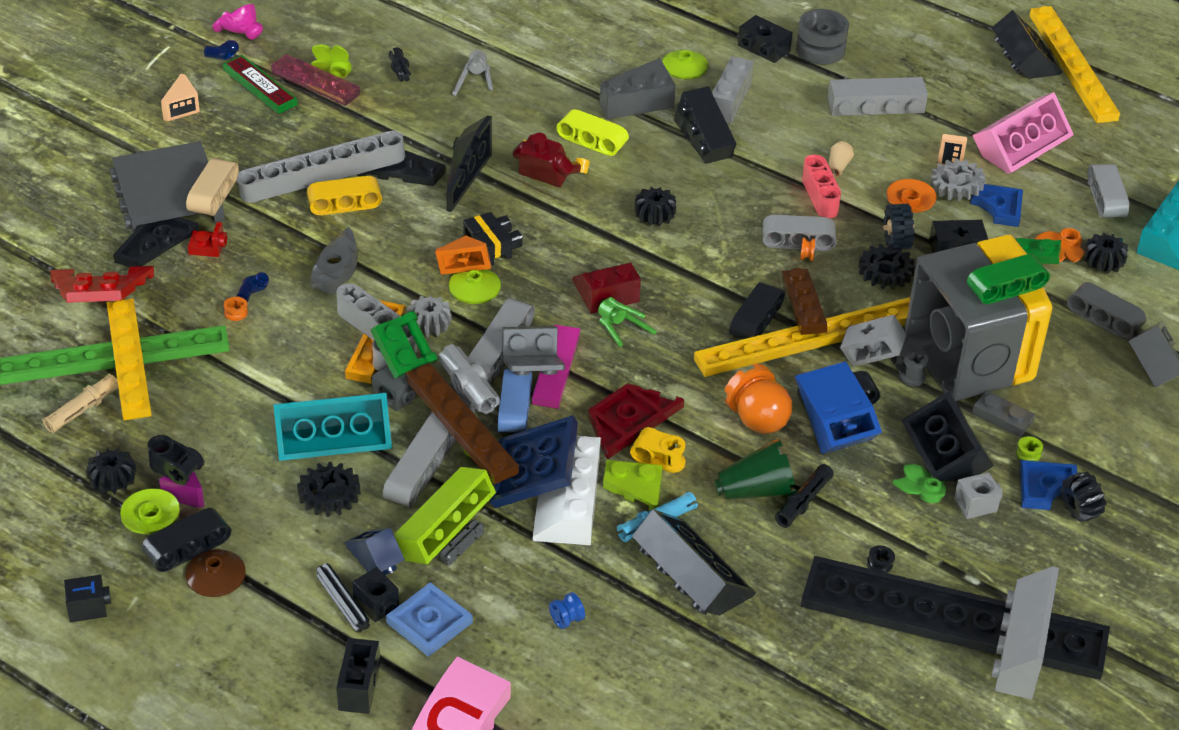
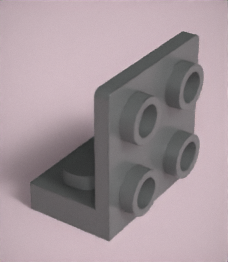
(531, 349)

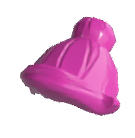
(240, 21)

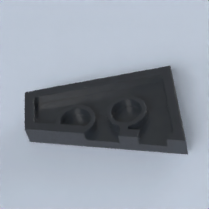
(412, 169)
(153, 240)

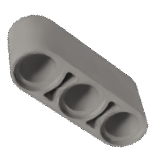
(1108, 190)
(788, 231)

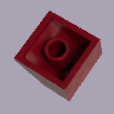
(616, 282)

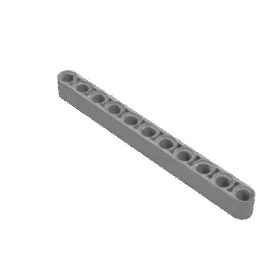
(434, 439)

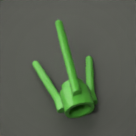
(615, 312)

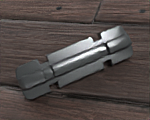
(461, 542)

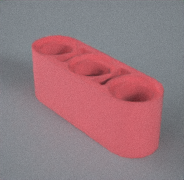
(821, 186)

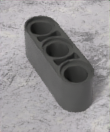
(1106, 310)

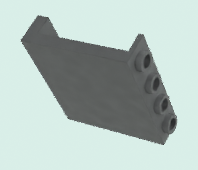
(157, 183)

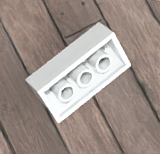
(569, 512)

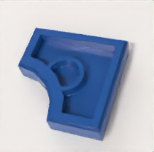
(1001, 203)
(1042, 482)

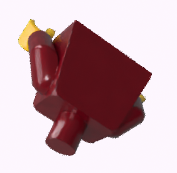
(546, 160)

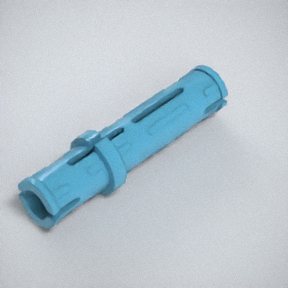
(675, 508)

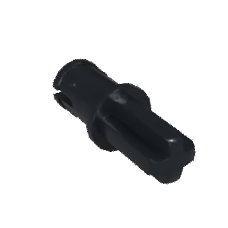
(399, 64)

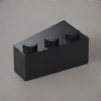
(704, 125)

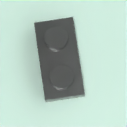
(1003, 413)

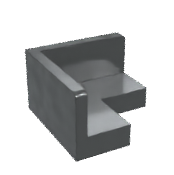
(1157, 353)

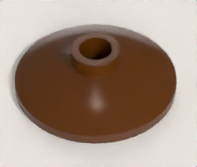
(215, 573)

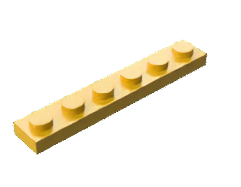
(128, 359)

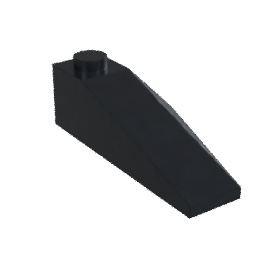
(469, 157)

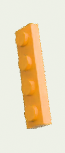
(361, 364)

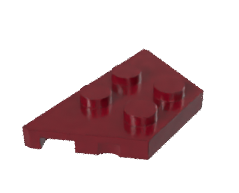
(626, 413)

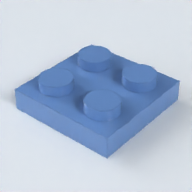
(429, 619)

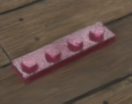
(315, 79)

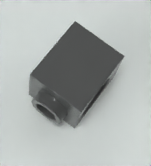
(398, 390)

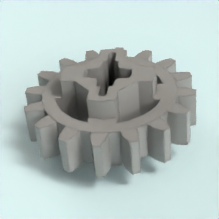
(958, 179)

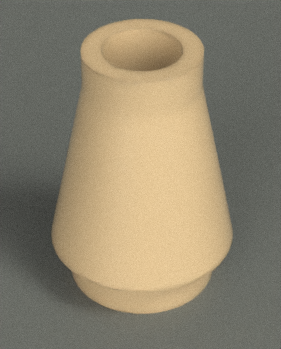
(840, 156)

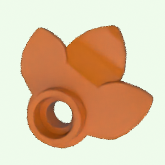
(1070, 243)

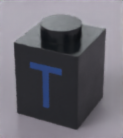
(86, 598)

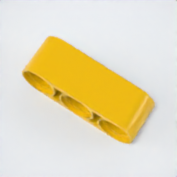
(344, 195)

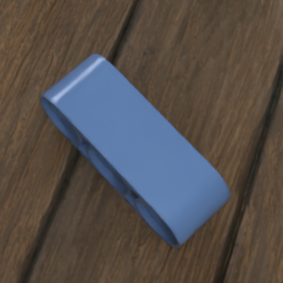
(514, 402)

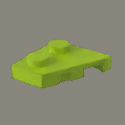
(634, 481)

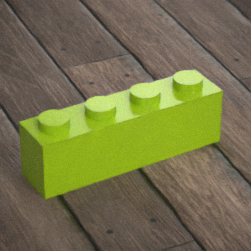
(444, 514)

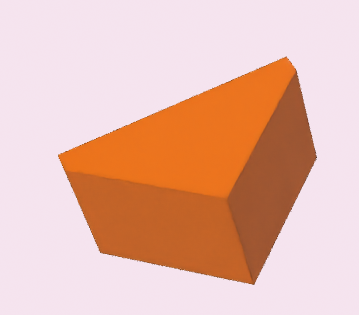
(463, 256)

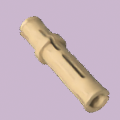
(89, 397)

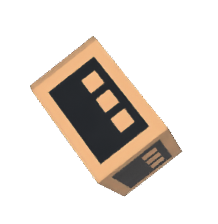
(180, 100)
(951, 148)

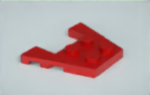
(99, 288)

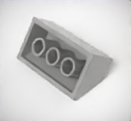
(1025, 633)

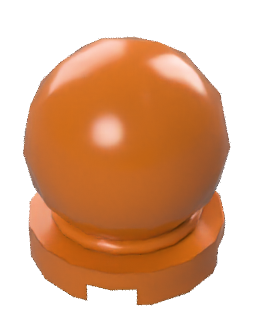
(759, 400)

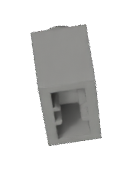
(873, 340)

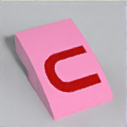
(464, 699)

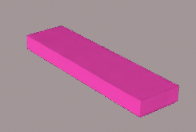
(550, 388)

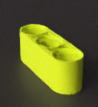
(592, 132)

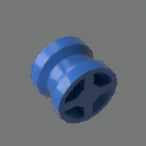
(567, 610)

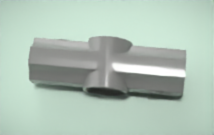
(469, 379)

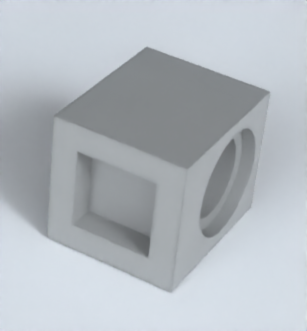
(978, 495)

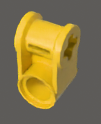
(658, 448)

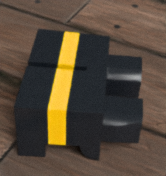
(494, 233)

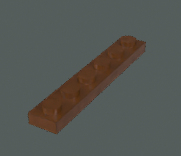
(462, 423)

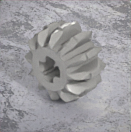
(432, 315)

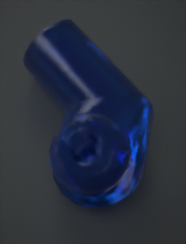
(223, 51)
(253, 285)

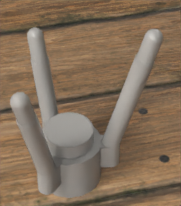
(476, 64)

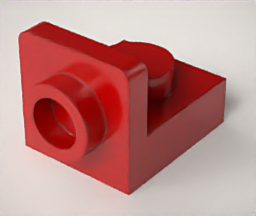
(208, 243)

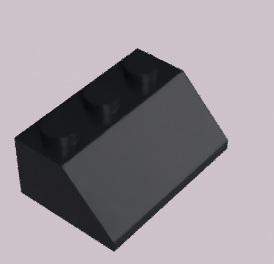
(1024, 47)
(946, 440)

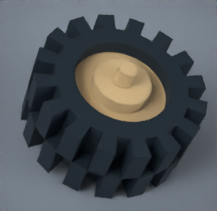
(899, 226)

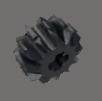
(655, 206)
(1105, 253)
(111, 471)
(1083, 496)

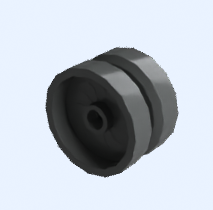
(822, 36)

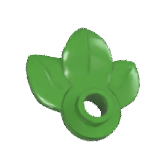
(921, 482)

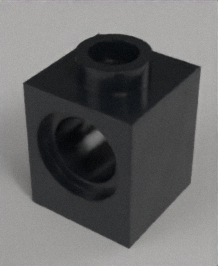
(376, 594)

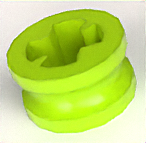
(1031, 443)

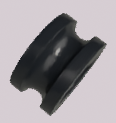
(883, 552)

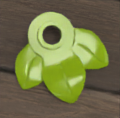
(332, 60)

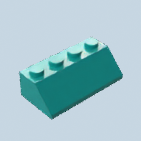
(1161, 234)
(332, 426)

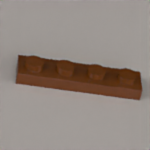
(804, 301)

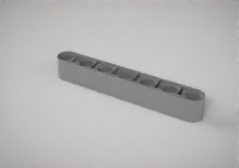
(320, 165)

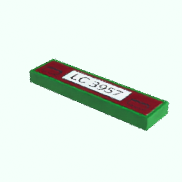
(260, 84)

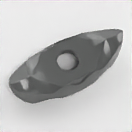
(329, 276)

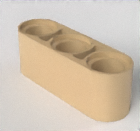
(212, 186)

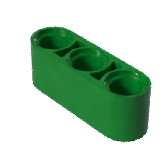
(1008, 278)

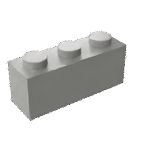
(733, 86)

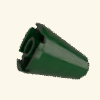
(757, 475)

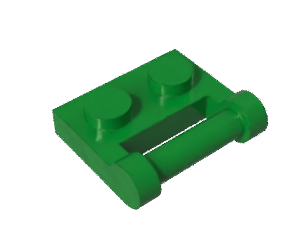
(397, 348)

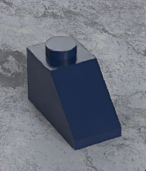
(376, 549)

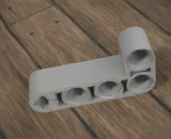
(364, 313)

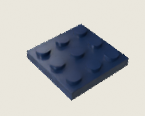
(543, 459)

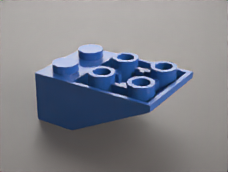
(837, 407)

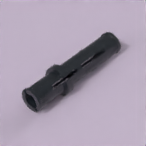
(798, 502)

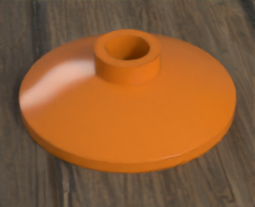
(913, 192)

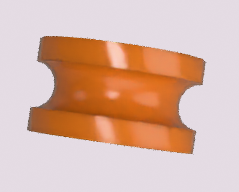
(807, 249)
(238, 313)

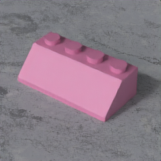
(1024, 134)

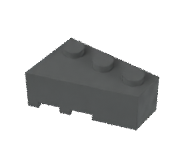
(638, 91)

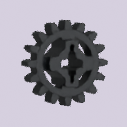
(886, 266)
(329, 489)

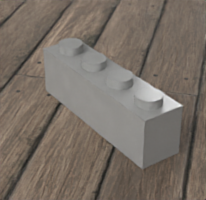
(877, 96)

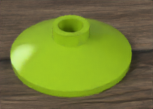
(685, 64)
(475, 286)
(149, 511)

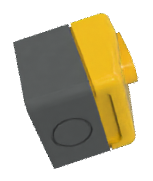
(970, 342)

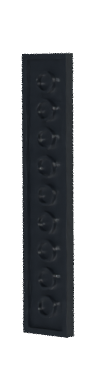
(945, 614)

